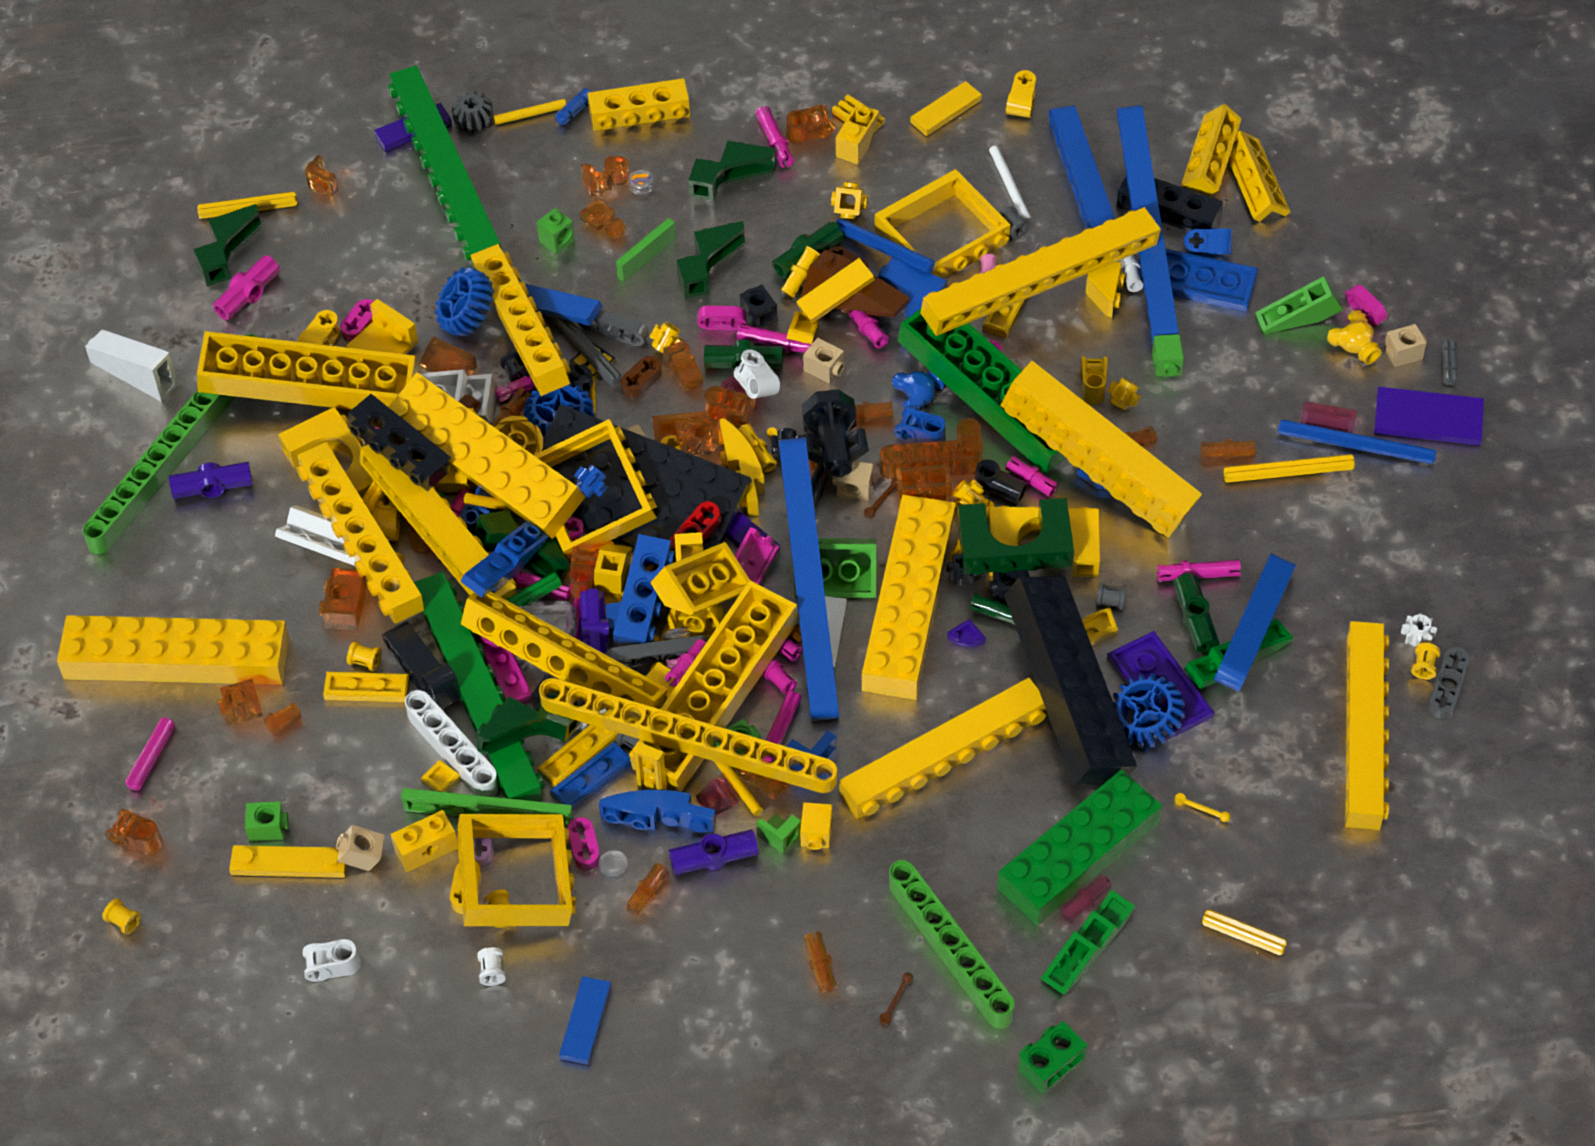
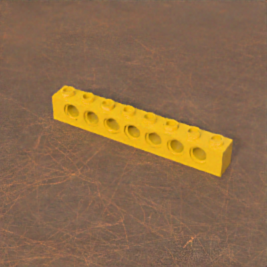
(521, 322)
(360, 533)
(557, 651)

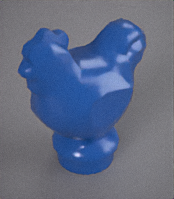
(918, 387)

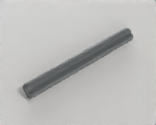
(588, 350)

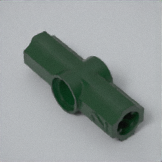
(820, 240)
(730, 355)
(1191, 602)

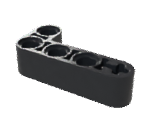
(421, 665)

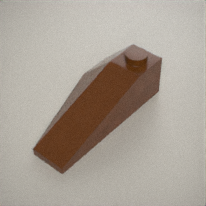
(874, 299)

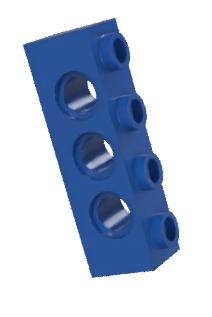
(647, 551)

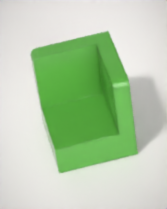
(778, 832)

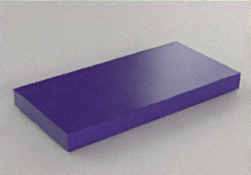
(1429, 416)
(1150, 656)

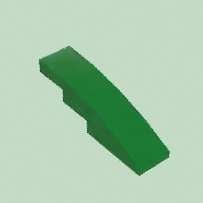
(1205, 668)
(1088, 943)

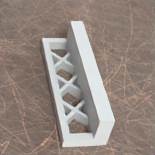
(313, 532)

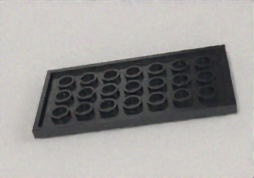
(672, 477)

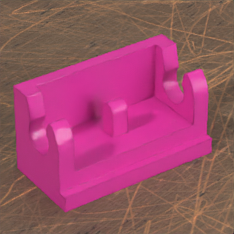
(756, 555)

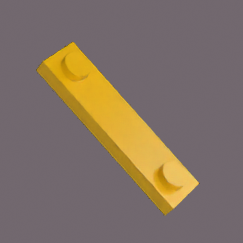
(286, 861)

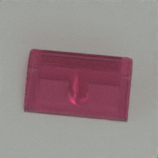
(1328, 416)

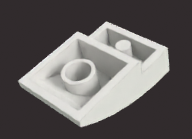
(458, 384)

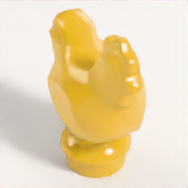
(1356, 338)

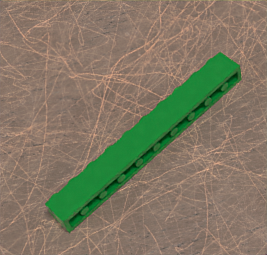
(442, 161)
(476, 684)

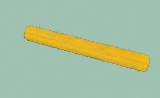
(1288, 468)

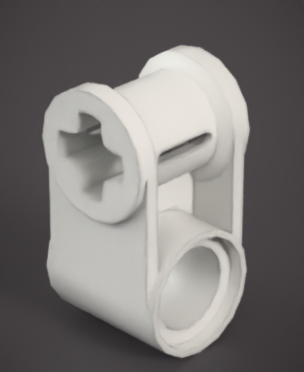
(756, 375)
(328, 960)

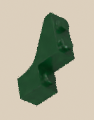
(737, 163)
(229, 233)
(712, 248)
(495, 526)
(516, 722)

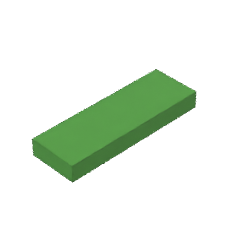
(646, 249)

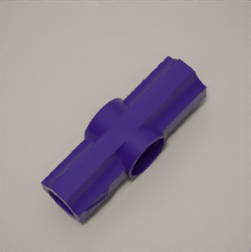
(210, 480)
(593, 626)
(730, 848)

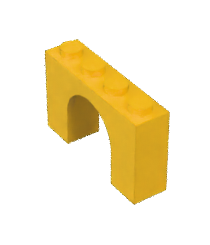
(334, 430)
(1013, 524)

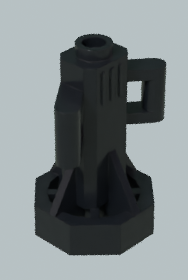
(828, 431)

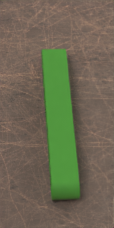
(954, 955)

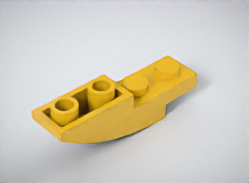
(740, 457)

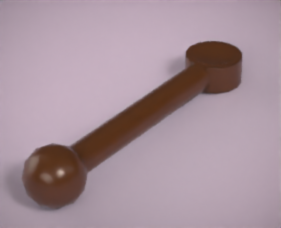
(869, 512)
(885, 1018)

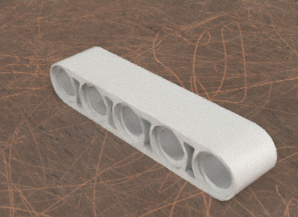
(447, 734)

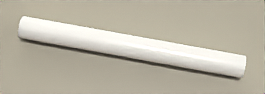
(1009, 183)

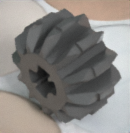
(472, 111)

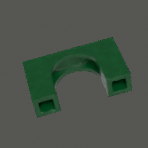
(985, 554)

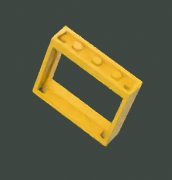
(934, 194)
(581, 443)
(515, 826)

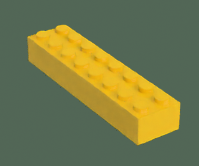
(299, 371)
(1100, 449)
(489, 456)
(908, 597)
(173, 649)
(726, 671)

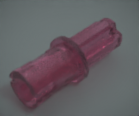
(1085, 898)

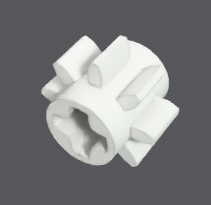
(1418, 629)

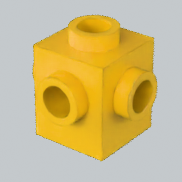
(839, 200)

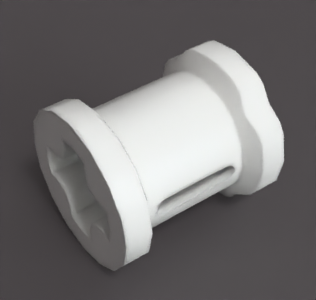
(491, 966)

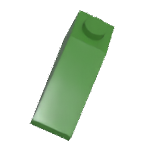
(1303, 307)

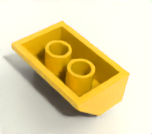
(701, 580)

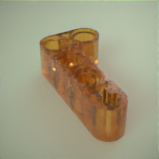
(960, 454)

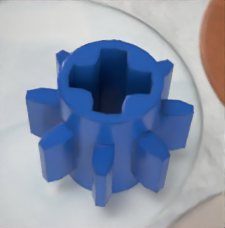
(590, 481)

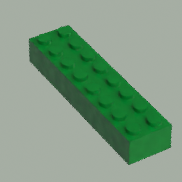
(979, 377)

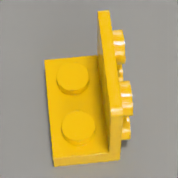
(387, 332)

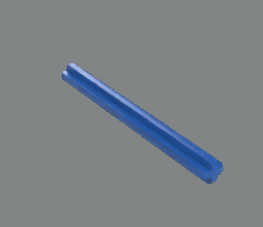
(1357, 441)

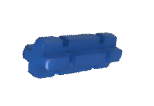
(573, 107)

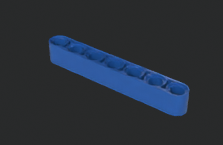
(1080, 166)
(1254, 622)

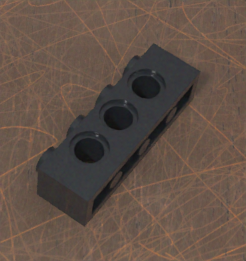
(1179, 206)
(394, 429)

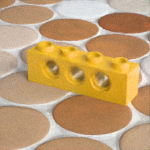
(638, 104)
(1211, 151)

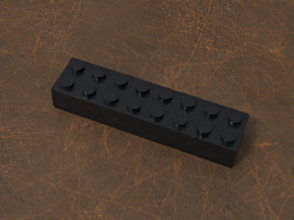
(1069, 680)

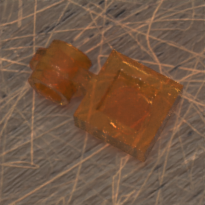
(600, 215)

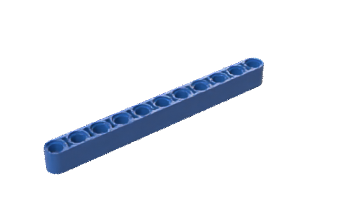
(1143, 194)
(808, 579)

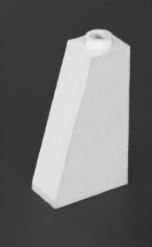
(134, 363)

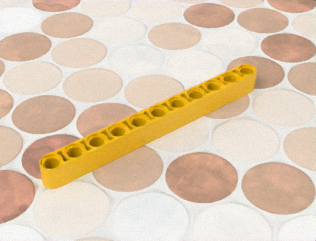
(697, 745)

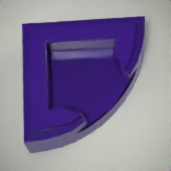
(966, 635)

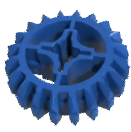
(464, 301)
(542, 409)
(1153, 692)

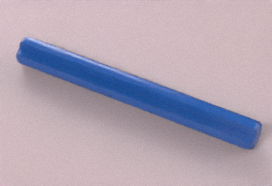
(886, 246)

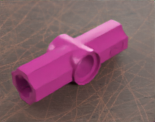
(246, 287)

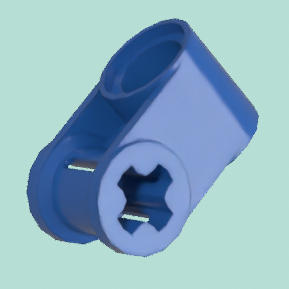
(1213, 241)
(920, 427)

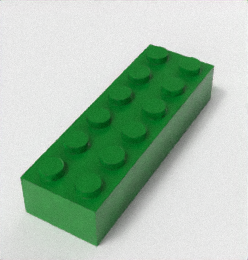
(1079, 847)

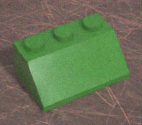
(848, 567)

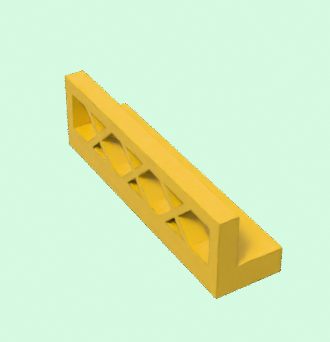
(1256, 177)

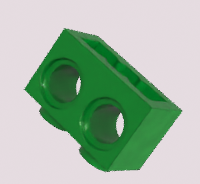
(1058, 1061)

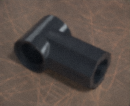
(999, 482)

